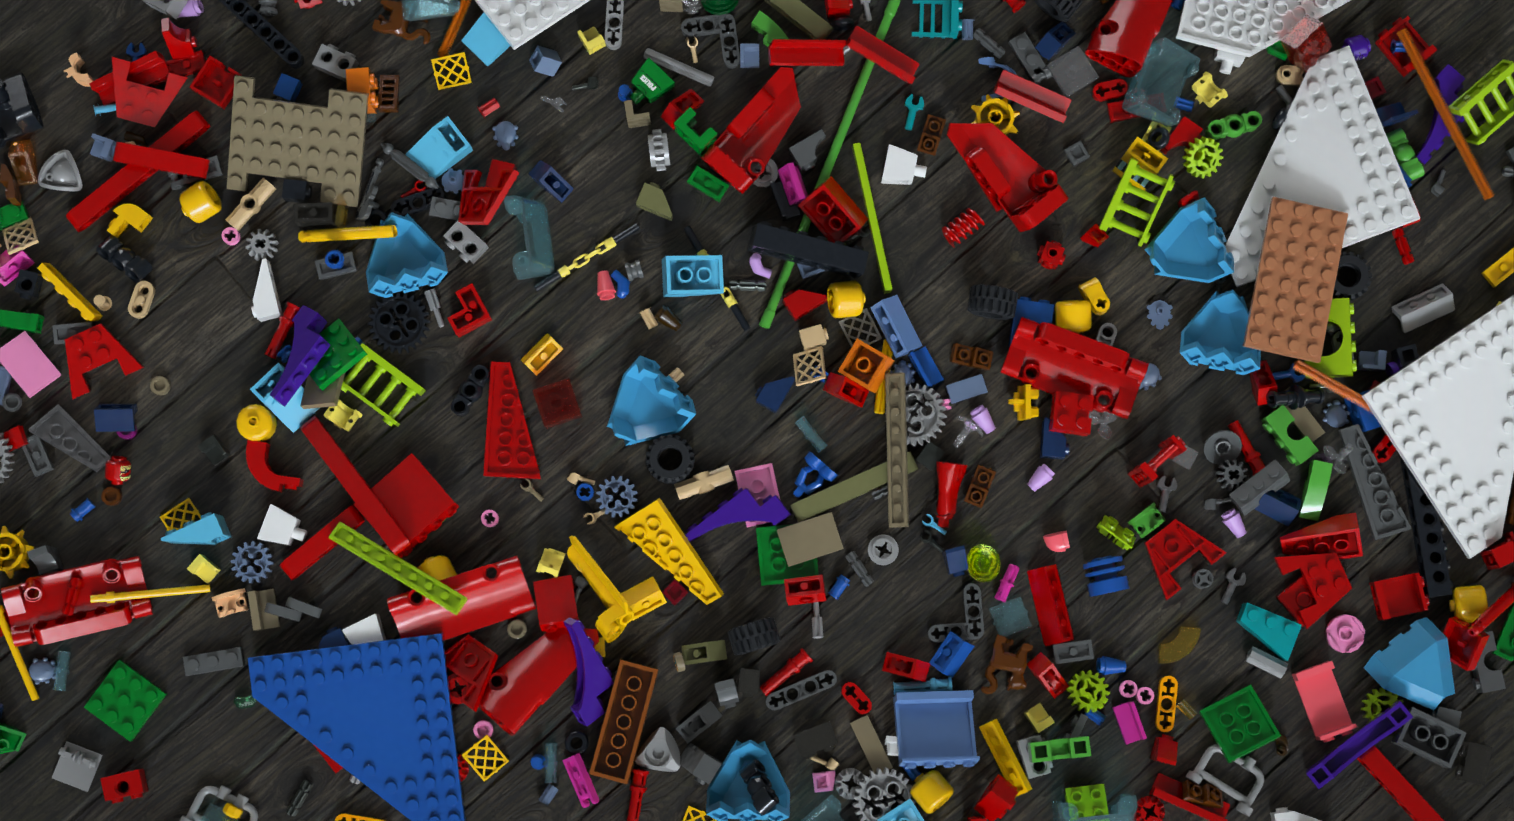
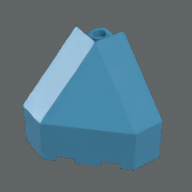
(1191, 246)
(404, 260)
(1218, 335)
(648, 404)
(1415, 665)
(729, 794)

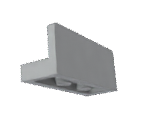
(1424, 307)

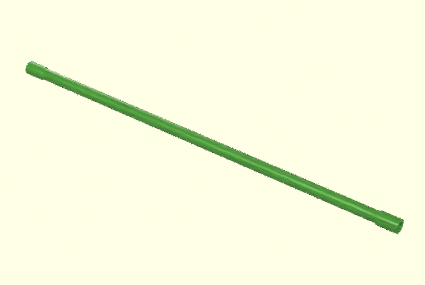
(889, 13)

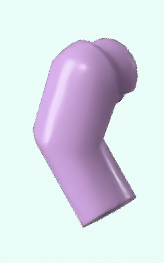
(757, 267)

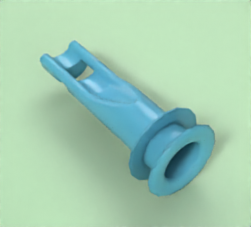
(104, 108)

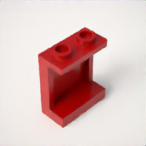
(1401, 60)
(1399, 596)
(555, 602)

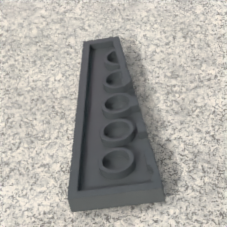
(1377, 498)

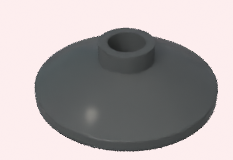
(1229, 450)

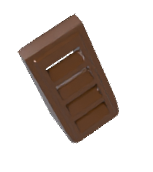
(389, 108)

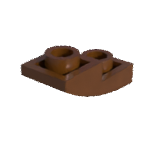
(931, 135)
(12, 188)
(971, 356)
(979, 486)
(1202, 795)

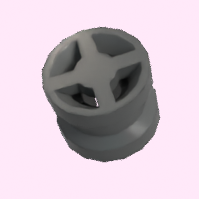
(268, 7)
(634, 270)
(1205, 576)

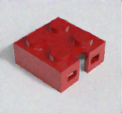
(215, 82)
(1071, 413)
(1463, 648)

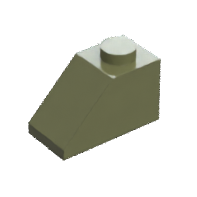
(654, 201)
(704, 652)

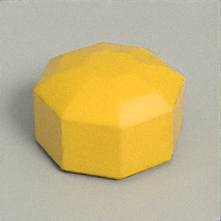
(232, 810)

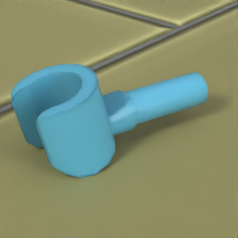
(933, 524)

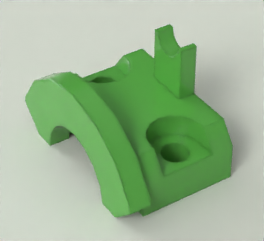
(1147, 520)

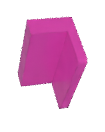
(792, 183)
(11, 265)
(1129, 722)

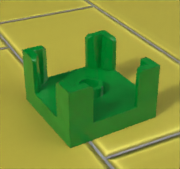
(684, 128)

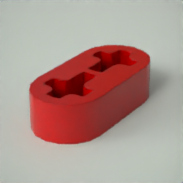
(1111, 94)
(1380, 446)
(860, 695)

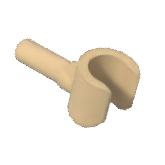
(693, 48)
(574, 477)
(595, 515)
(831, 764)

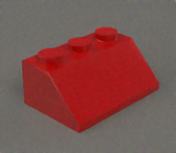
(833, 211)

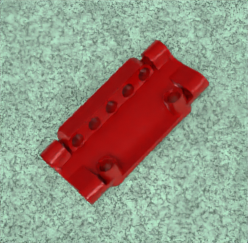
(1074, 365)
(487, 603)
(39, 614)

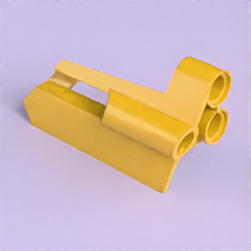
(618, 613)

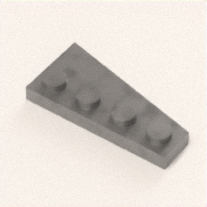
(68, 436)

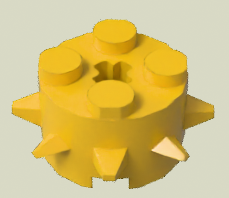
(999, 110)
(18, 553)

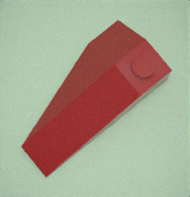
(1333, 535)

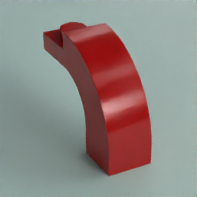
(258, 463)

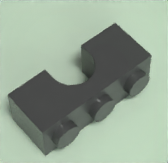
(1249, 493)
(1485, 679)

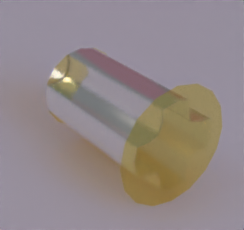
(1186, 709)

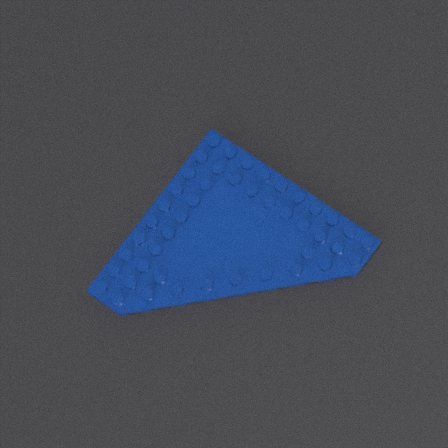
(376, 714)

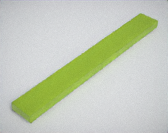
(872, 218)
(398, 568)

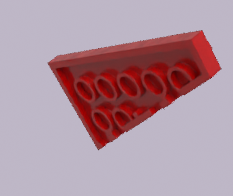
(508, 440)

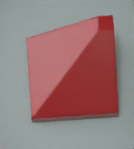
(1094, 236)

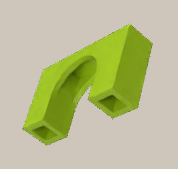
(1341, 362)

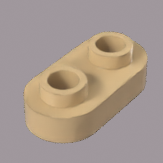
(1295, 75)
(139, 299)

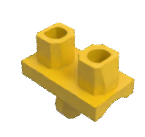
(1022, 402)

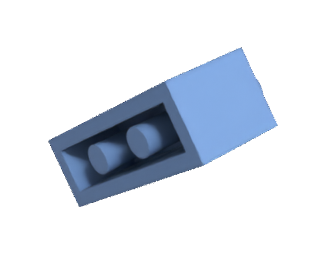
(896, 326)

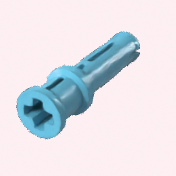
(919, 686)

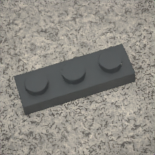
(213, 661)

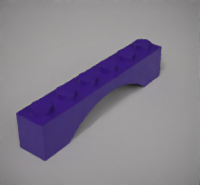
(1358, 743)

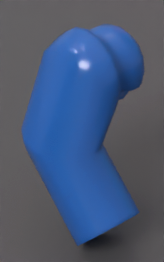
(623, 284)

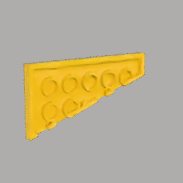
(668, 546)

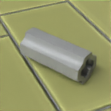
(1266, 662)

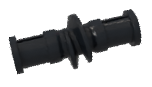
(1295, 397)

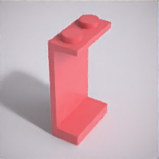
(1323, 701)

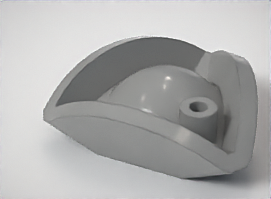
(60, 173)
(659, 752)

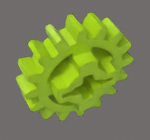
(1202, 157)
(1085, 699)
(1375, 702)

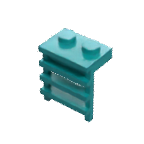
(950, 18)

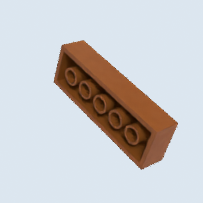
(624, 722)

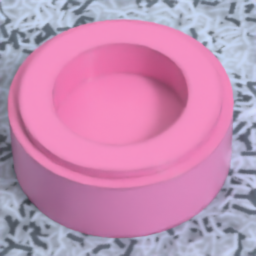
(482, 728)

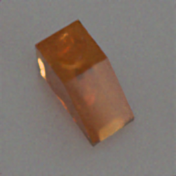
(23, 162)

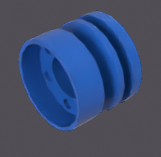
(1105, 576)

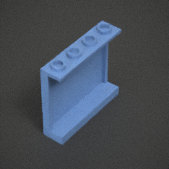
(935, 729)

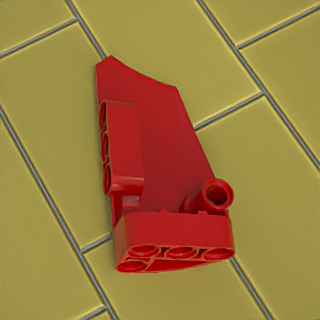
(1127, 34)
(755, 131)
(1008, 173)
(531, 679)

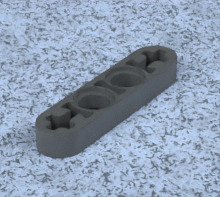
(800, 687)

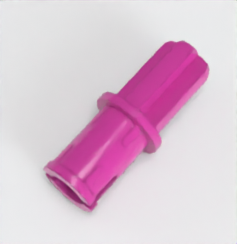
(1007, 583)

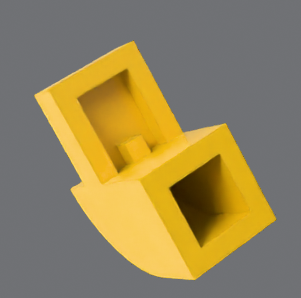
(128, 215)

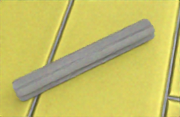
(679, 67)

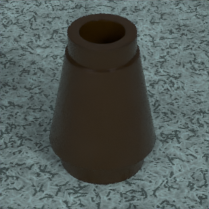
(668, 318)

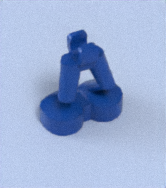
(814, 464)

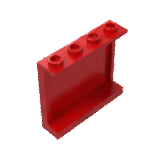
(414, 500)

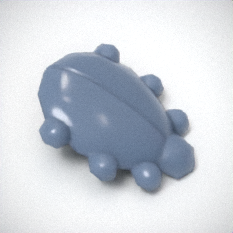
(505, 134)
(453, 180)
(1159, 313)
(903, 368)
(1151, 377)
(1335, 414)
(42, 670)

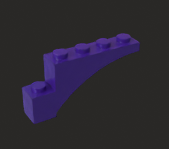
(1449, 85)
(305, 354)
(740, 508)
(591, 675)

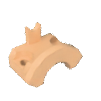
(76, 62)
(230, 602)

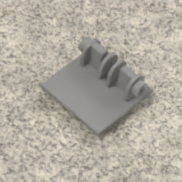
(76, 766)

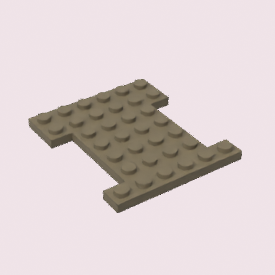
(299, 141)

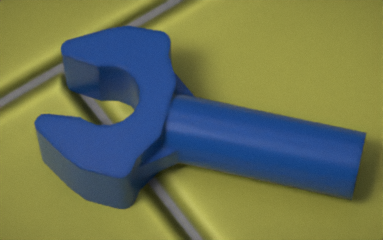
(130, 51)
(1290, 373)

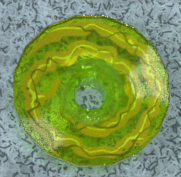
(989, 563)

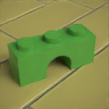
(1296, 450)
(1059, 749)

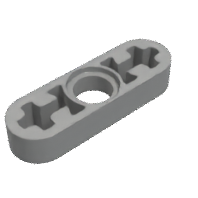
(608, 35)

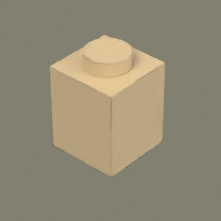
(813, 337)

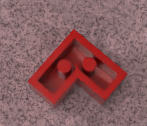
(472, 315)
(997, 799)

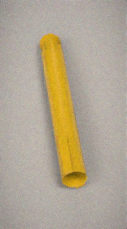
(351, 233)

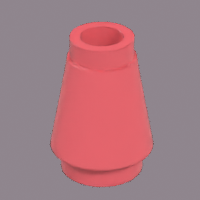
(605, 286)

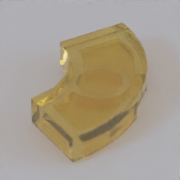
(1180, 646)

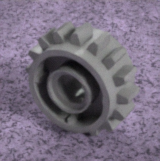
(659, 150)

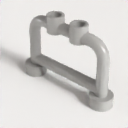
(1247, 763)
(223, 793)

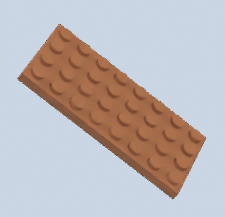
(1295, 280)

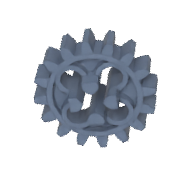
(627, 494)
(240, 562)

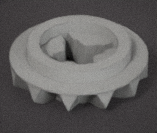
(771, 168)
(879, 541)
(845, 775)

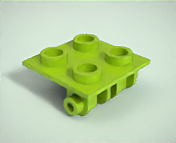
(1110, 525)
(1088, 799)

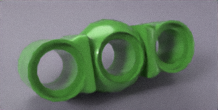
(1241, 121)
(1405, 154)

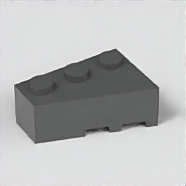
(699, 763)

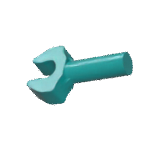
(912, 111)

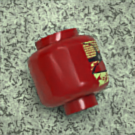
(118, 470)

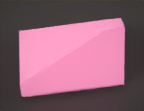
(824, 781)

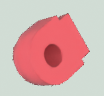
(1057, 541)

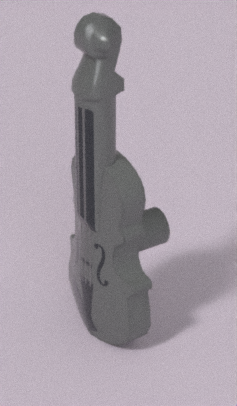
(367, 203)

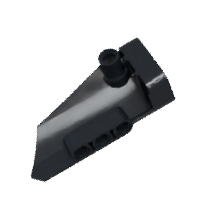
(17, 109)

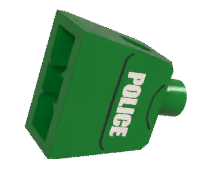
(650, 83)

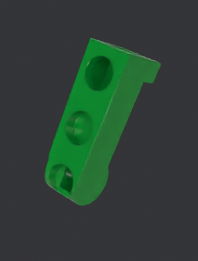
(21, 321)

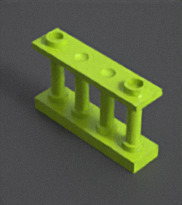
(1476, 95)
(1118, 204)
(397, 377)

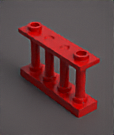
(1146, 472)

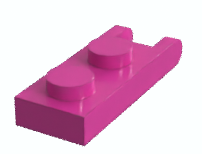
(581, 780)

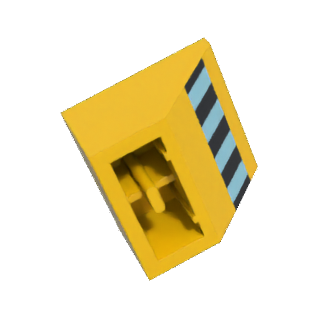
(1148, 159)

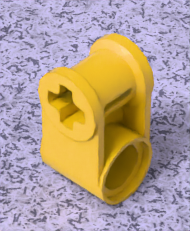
(1094, 293)

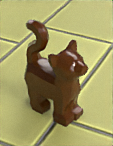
(396, 24)
(1009, 662)

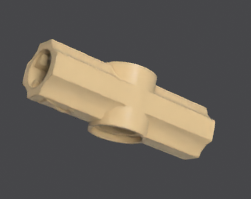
(241, 213)
(704, 482)

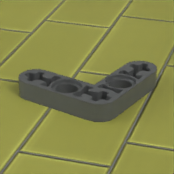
(717, 28)
(965, 627)

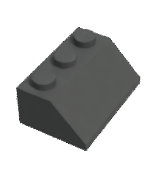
(1430, 738)

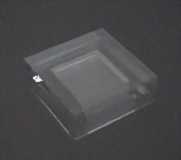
(1186, 458)

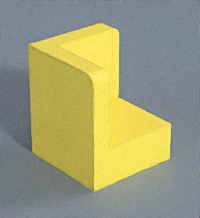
(591, 40)
(204, 568)
(1039, 718)

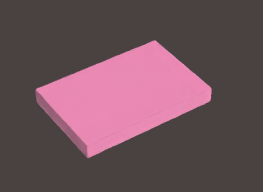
(28, 364)
(760, 482)

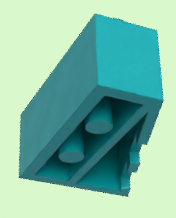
(1270, 629)

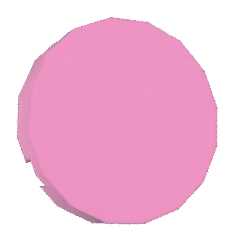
(1345, 633)

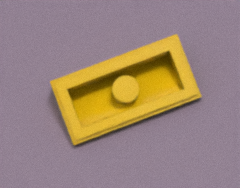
(541, 354)

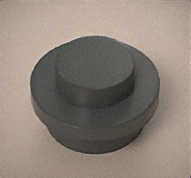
(12, 402)

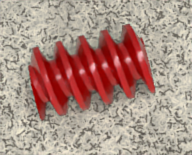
(961, 226)

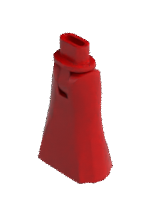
(949, 482)

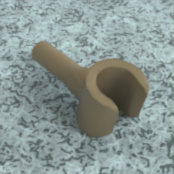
(530, 489)

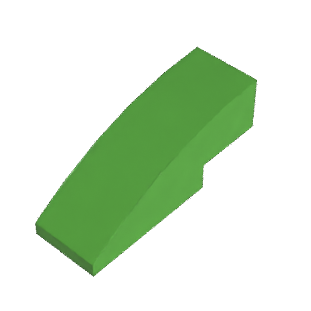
(768, 28)
(1315, 490)

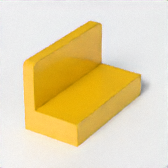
(644, 597)

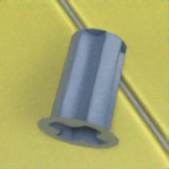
(967, 29)
(548, 794)

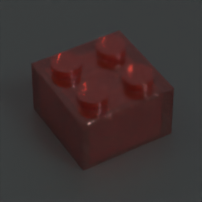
(1306, 42)
(557, 403)

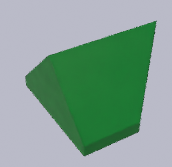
(10, 738)

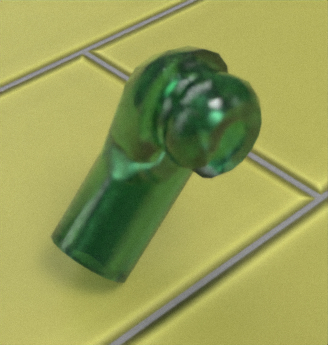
(245, 702)

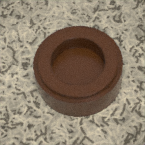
(111, 496)

